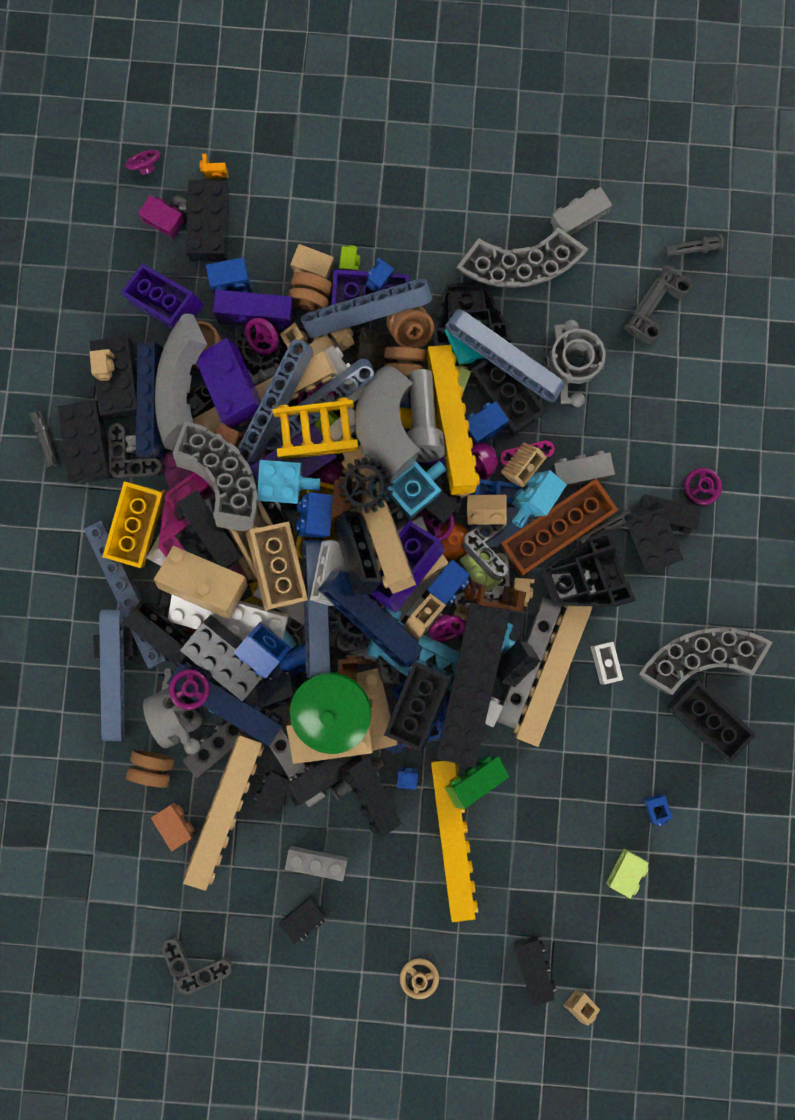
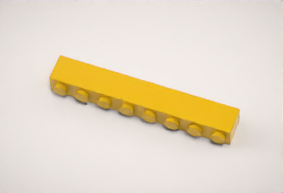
(451, 420)
(454, 845)

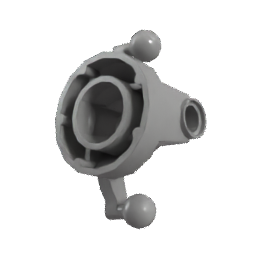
(575, 343)
(168, 721)

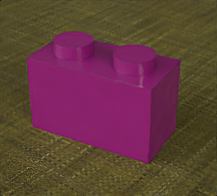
(162, 216)

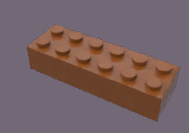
(559, 528)

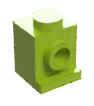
(349, 259)

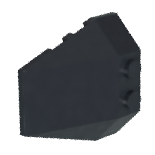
(476, 301)
(588, 576)

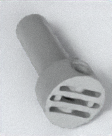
(423, 431)

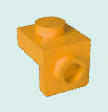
(213, 170)

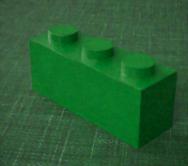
(476, 781)

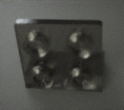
(370, 346)

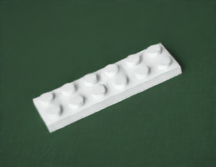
(241, 622)

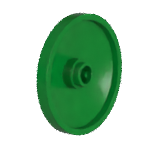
(330, 713)

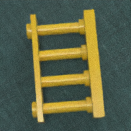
(327, 445)

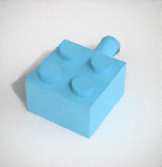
(283, 481)
(416, 488)
(537, 496)

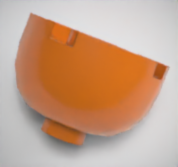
(453, 543)

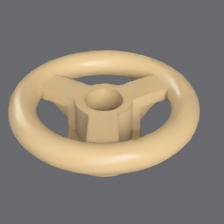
(418, 986)

